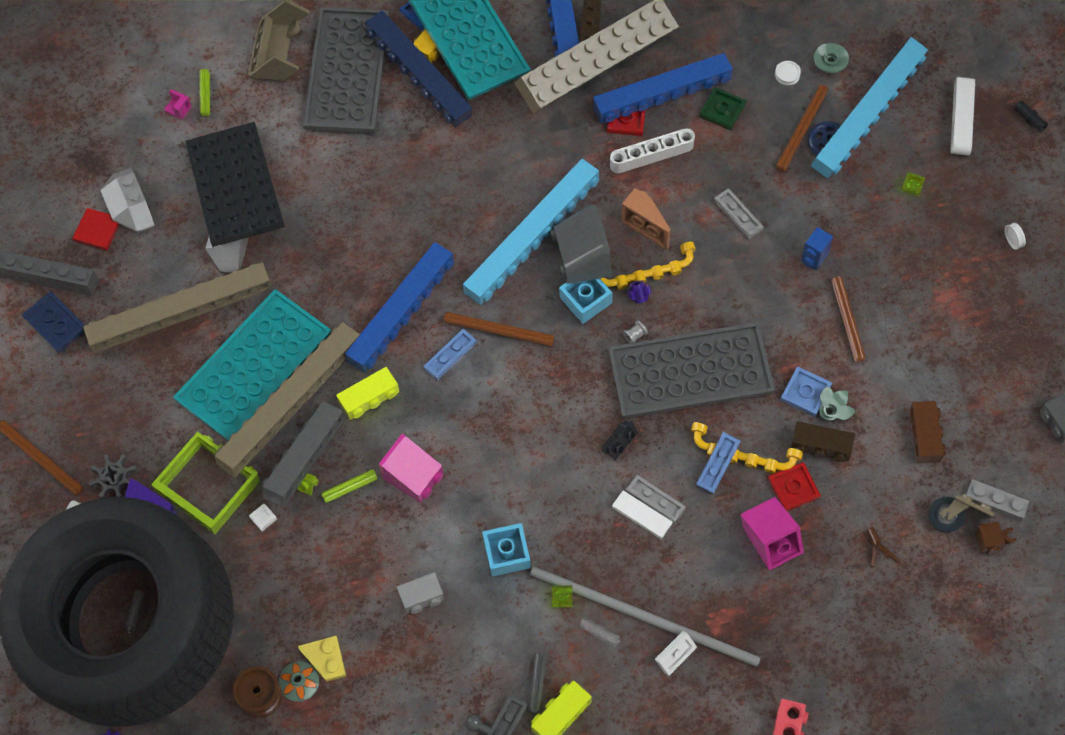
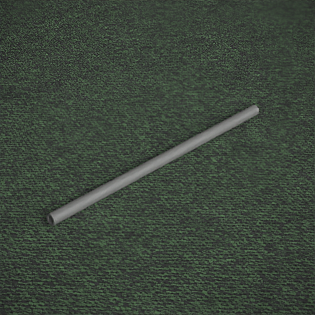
(646, 616)

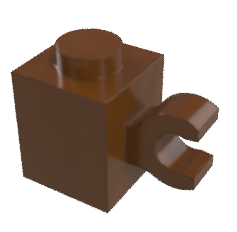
(992, 539)

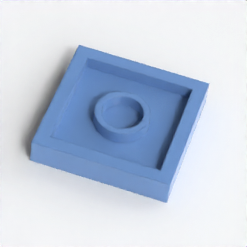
(804, 391)

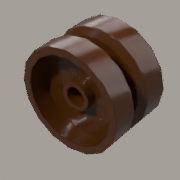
(254, 680)

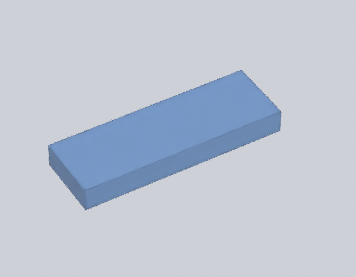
(450, 354)
(718, 462)

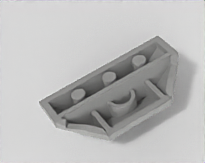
(127, 201)
(228, 256)

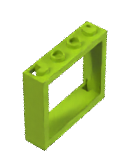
(177, 464)

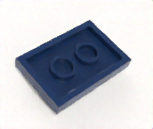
(54, 322)

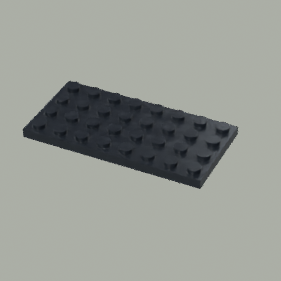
(234, 184)

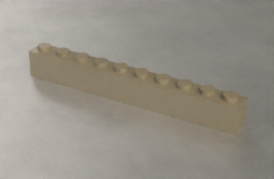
(177, 307)
(285, 401)

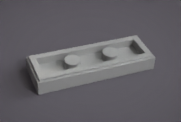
(738, 213)
(655, 498)

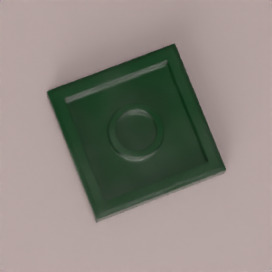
(722, 108)

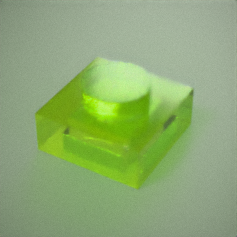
(913, 183)
(562, 596)

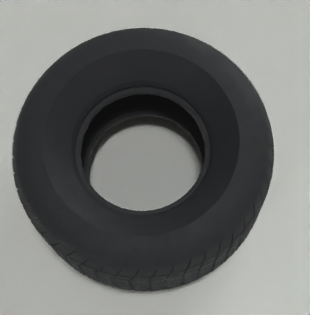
(59, 571)

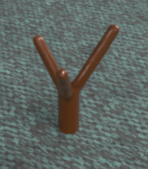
(877, 544)

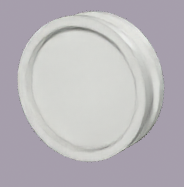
(787, 73)
(1015, 236)

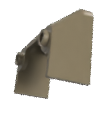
(273, 42)

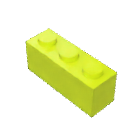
(368, 393)
(561, 711)

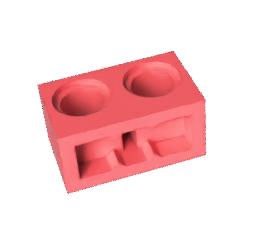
(785, 723)

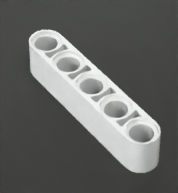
(962, 116)
(660, 148)

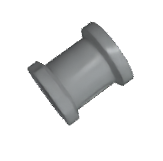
(635, 332)

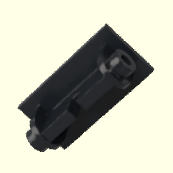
(625, 434)

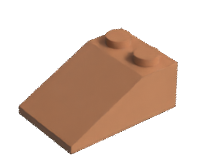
(644, 217)

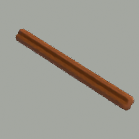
(802, 128)
(498, 328)
(40, 458)

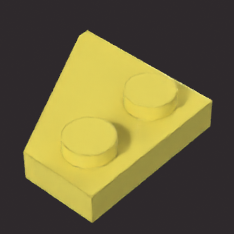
(325, 657)

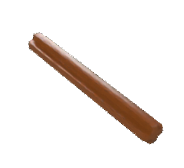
(848, 319)

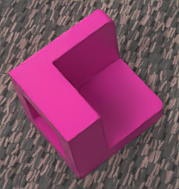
(178, 105)

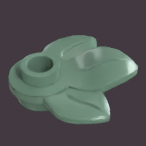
(836, 403)

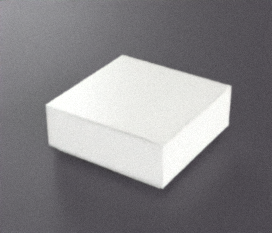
(263, 517)

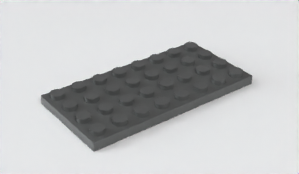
(344, 73)
(691, 370)

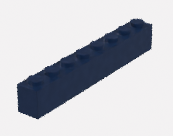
(418, 69)

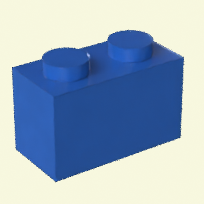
(816, 248)

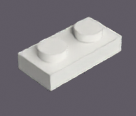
(675, 653)

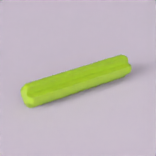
(204, 92)
(349, 485)

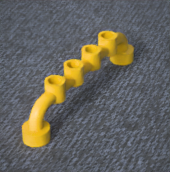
(656, 271)
(751, 460)

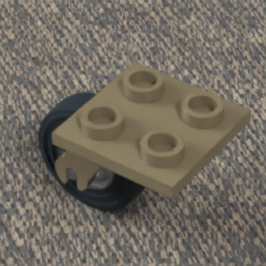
(949, 513)

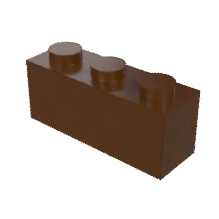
(927, 432)

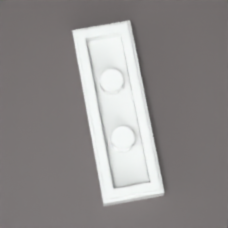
(642, 515)

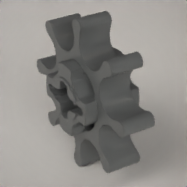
(105, 476)

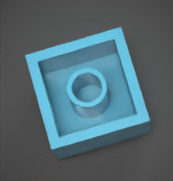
(586, 298)
(506, 549)

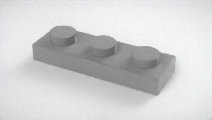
(998, 500)

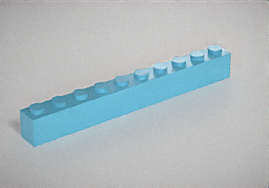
(869, 107)
(531, 232)

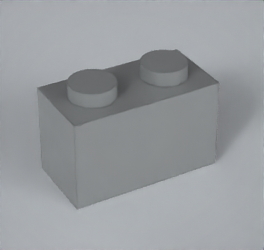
(420, 593)

